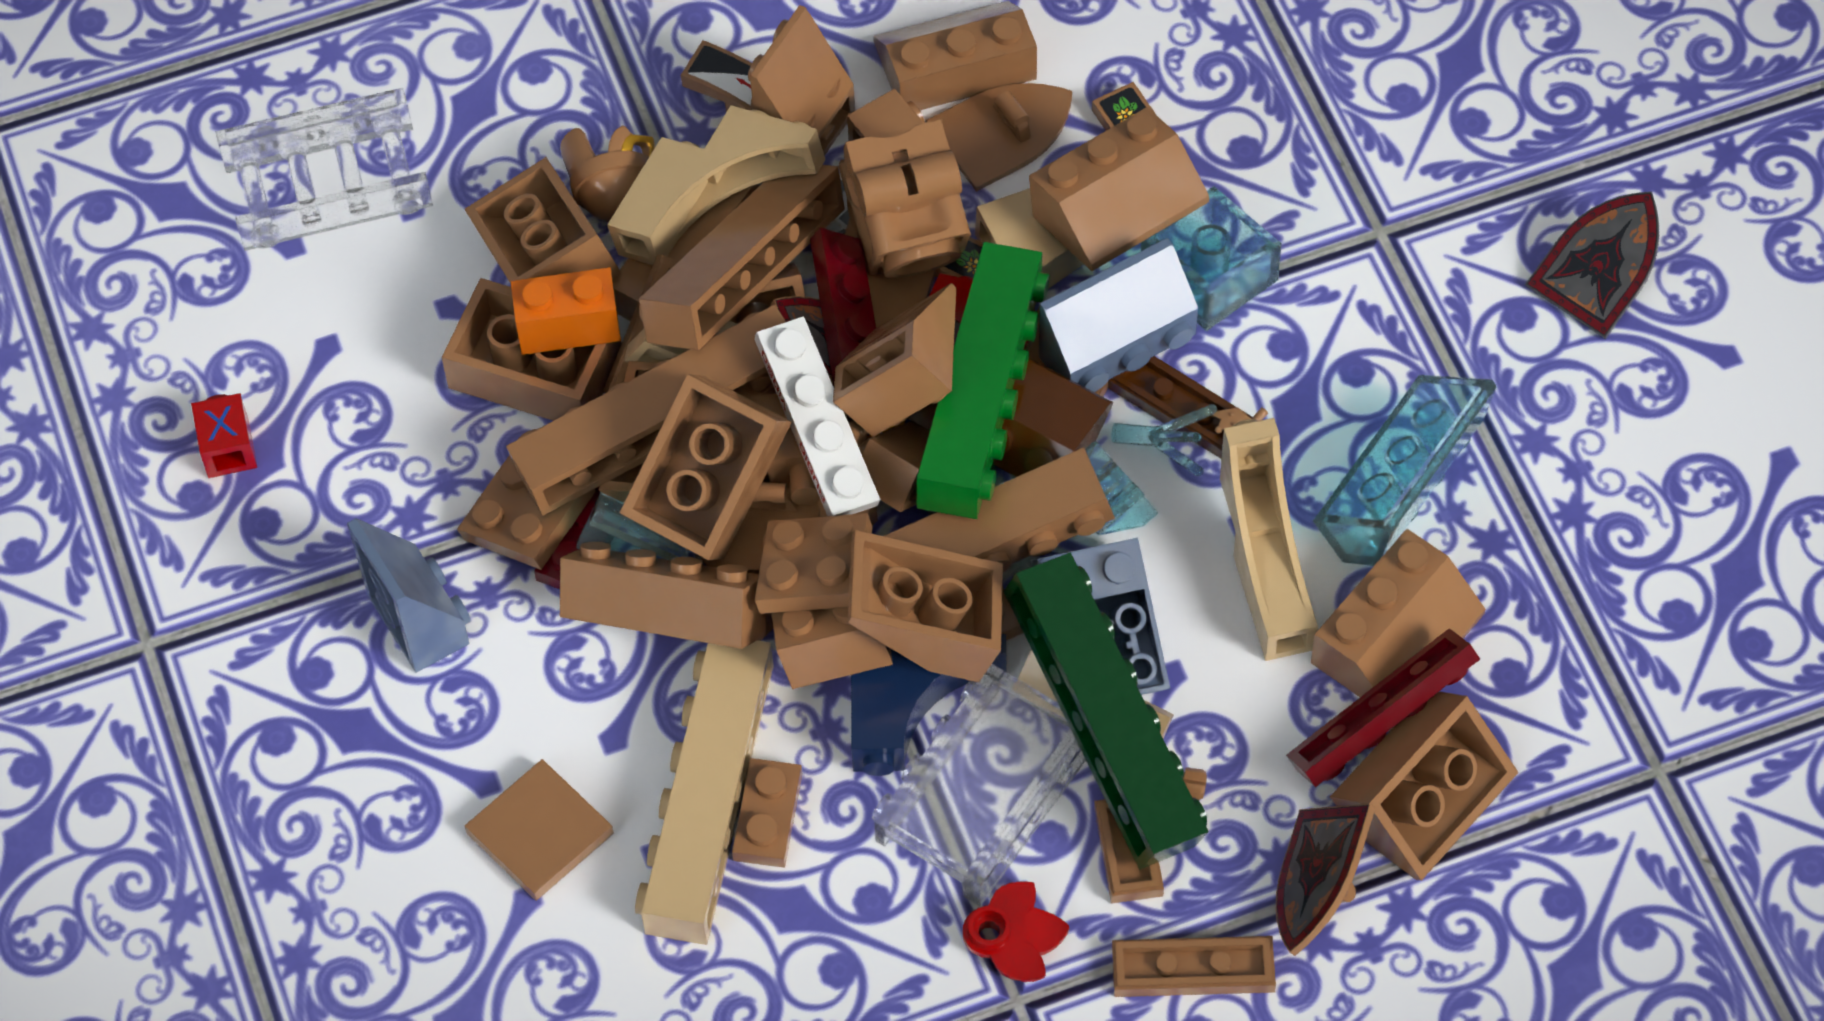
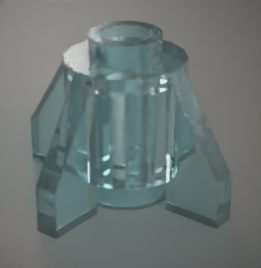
(1123, 495)

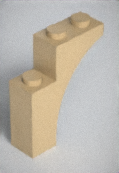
(687, 181)
(1265, 540)

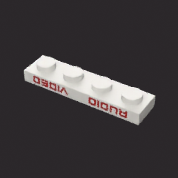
(816, 421)

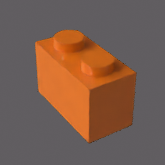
(565, 311)

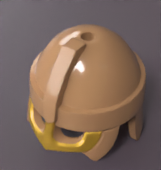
(604, 179)

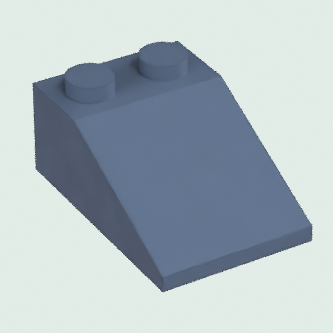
(409, 595)

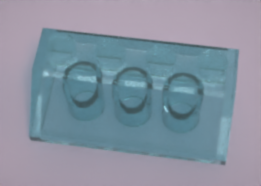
(1402, 465)

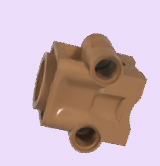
(905, 200)

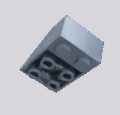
(1124, 595)

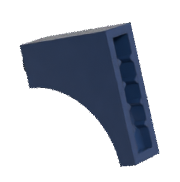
(890, 705)

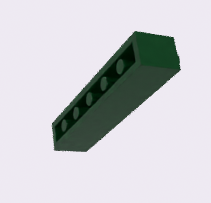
(1106, 710)

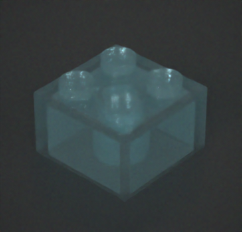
(1222, 256)

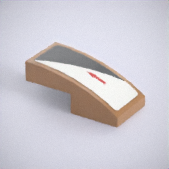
(719, 75)

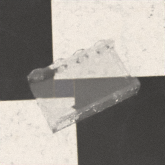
(982, 782)

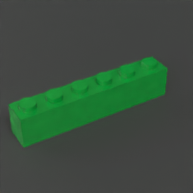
(985, 364)

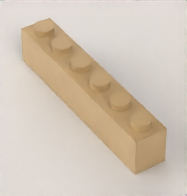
(706, 792)

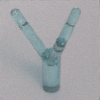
(1160, 435)

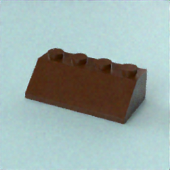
(1049, 419)

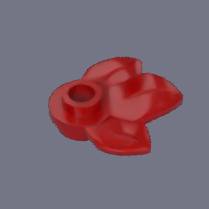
(1022, 931)

